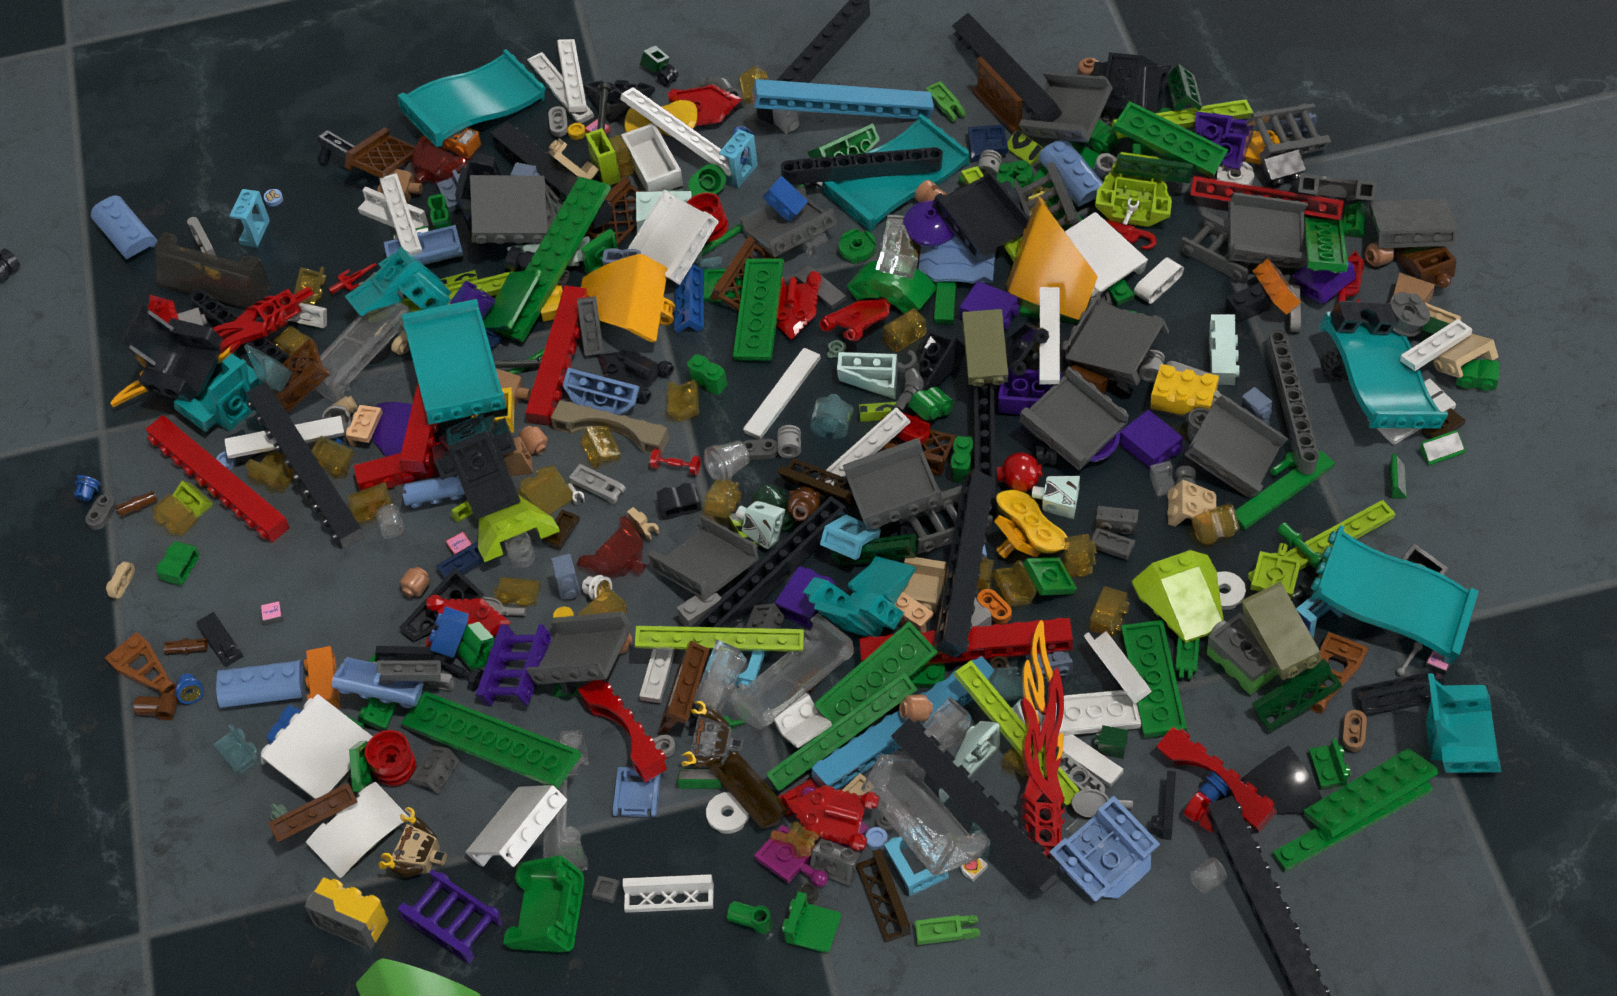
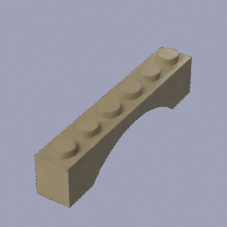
(575, 418)

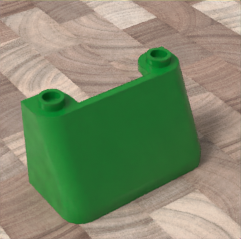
(548, 905)

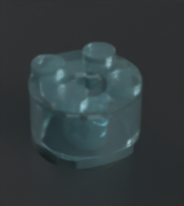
(831, 417)

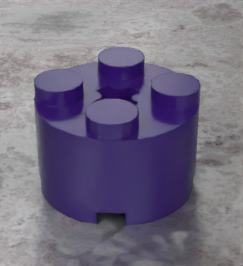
(469, 291)

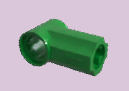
(749, 916)

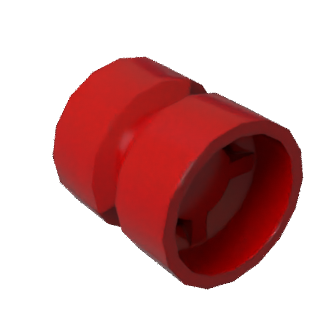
(1196, 811)

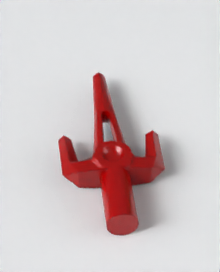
(346, 281)

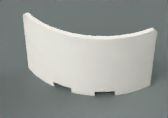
(356, 829)

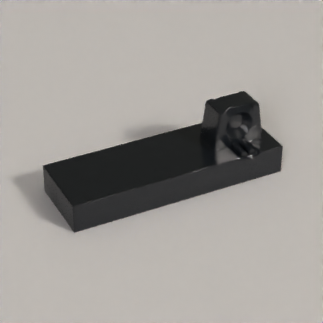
(219, 639)
(404, 653)
(1164, 823)

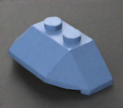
(600, 392)

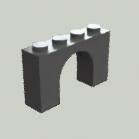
(1336, 187)

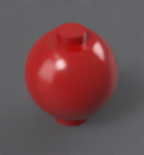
(1020, 472)

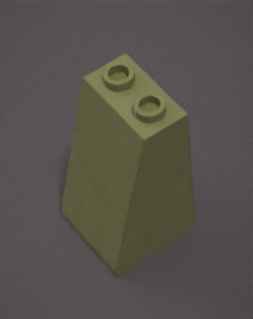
(985, 347)
(1280, 631)

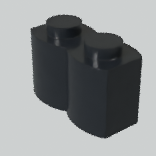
(679, 501)

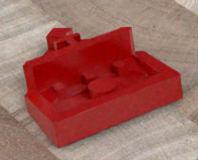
(915, 429)

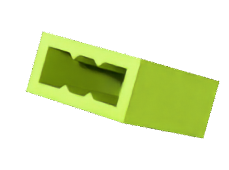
(603, 156)

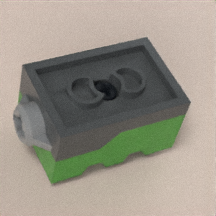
(1240, 654)

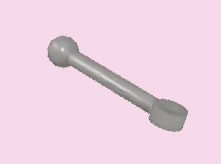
(1417, 647)

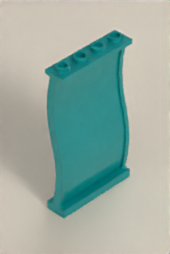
(471, 97)
(874, 198)
(453, 361)
(1382, 384)
(1394, 594)

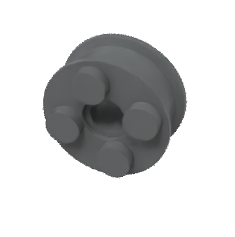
(1410, 313)

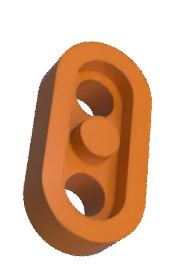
(996, 606)

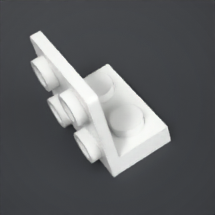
(801, 722)

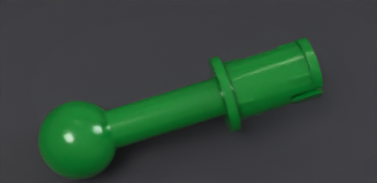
(1295, 540)

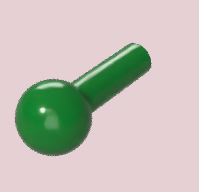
(1289, 460)

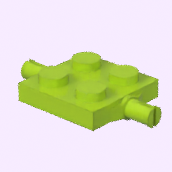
(1276, 568)

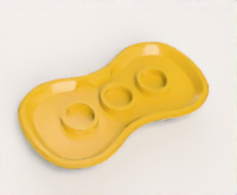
(682, 110)
(1027, 515)

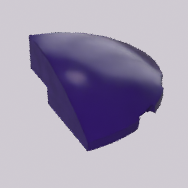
(1226, 132)
(392, 427)

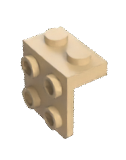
(1188, 501)

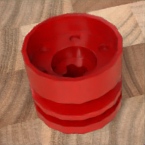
(711, 204)
(390, 758)

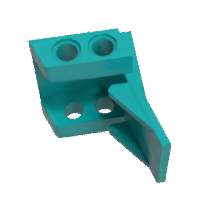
(401, 273)
(223, 397)
(872, 598)
(1461, 728)

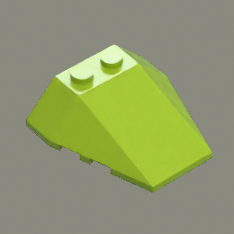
(1119, 188)
(509, 523)
(1183, 593)

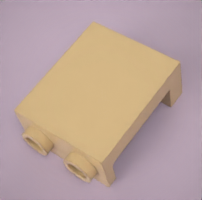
(586, 171)
(1466, 350)
(926, 582)

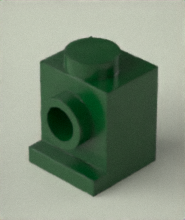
(654, 59)

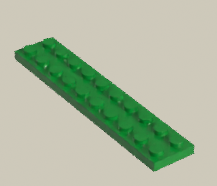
(557, 250)
(492, 739)

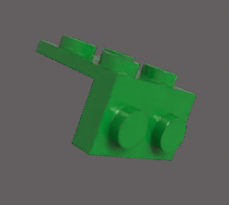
(810, 925)

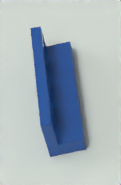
(693, 298)

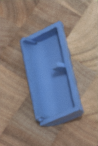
(1076, 173)
(122, 226)
(435, 244)
(432, 490)
(362, 678)
(260, 683)

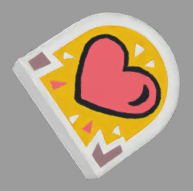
(974, 869)

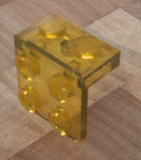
(271, 471)
(546, 489)

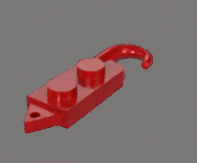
(1132, 234)
(1354, 286)

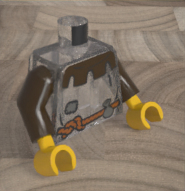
(711, 739)

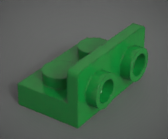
(377, 713)
(1329, 765)

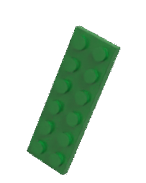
(1170, 139)
(1325, 244)
(758, 309)
(902, 653)
(1150, 656)
(1370, 792)

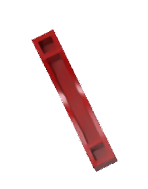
(602, 702)
(1182, 751)

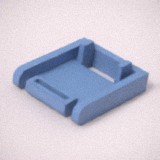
(635, 798)

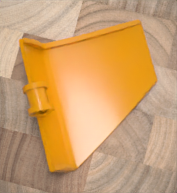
(1050, 260)
(631, 295)

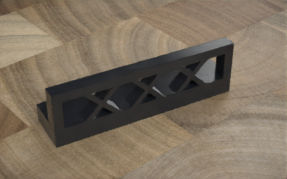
(1396, 693)

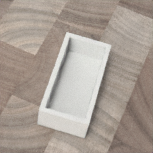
(653, 159)

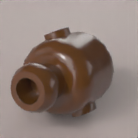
(803, 503)

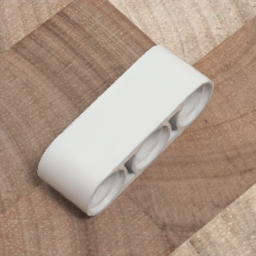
(1158, 280)

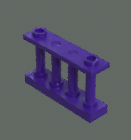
(498, 659)
(446, 936)

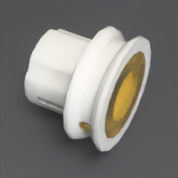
(595, 584)

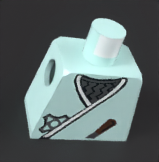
(1059, 495)
(762, 522)

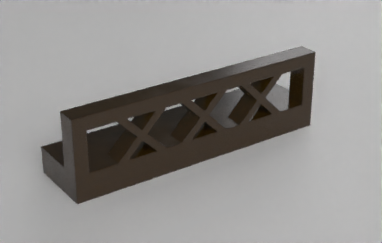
(825, 489)
(750, 789)
(892, 895)

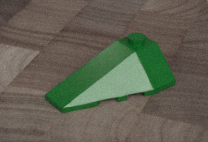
(853, 143)

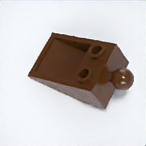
(1428, 264)

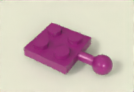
(785, 863)

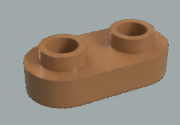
(1354, 732)

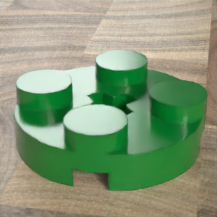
(1018, 168)
(860, 253)

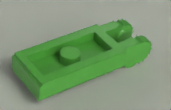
(945, 101)
(945, 929)

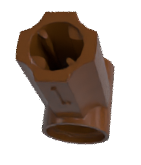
(161, 707)

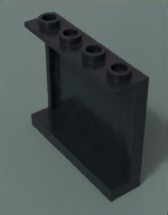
(982, 215)

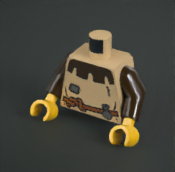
(415, 850)

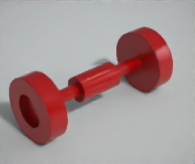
(694, 465)

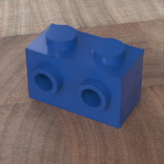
(785, 199)
(448, 632)

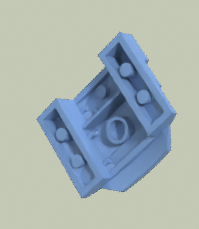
(955, 263)
(1107, 852)

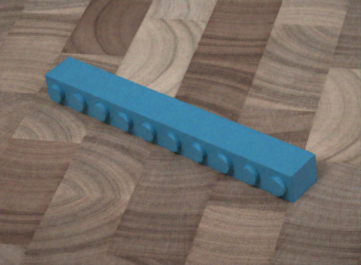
(841, 99)
(865, 750)

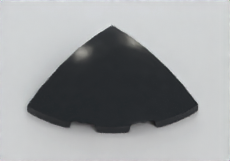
(615, 106)
(1284, 782)

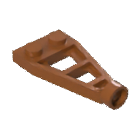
(1345, 651)
(128, 653)

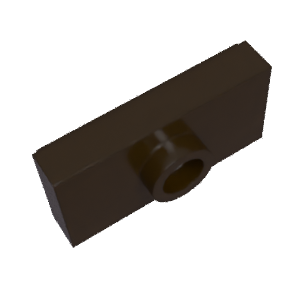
(1450, 424)
(566, 523)

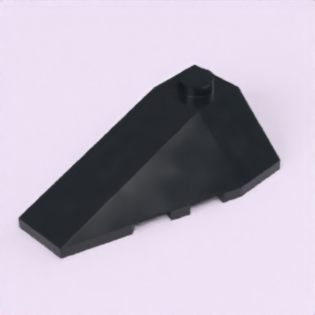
(938, 357)

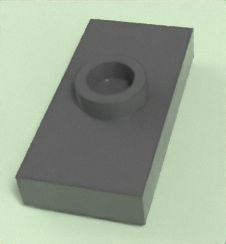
(1113, 543)

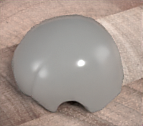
(338, 410)

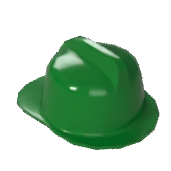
(707, 180)

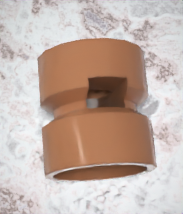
(928, 191)

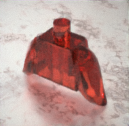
(434, 163)
(618, 554)

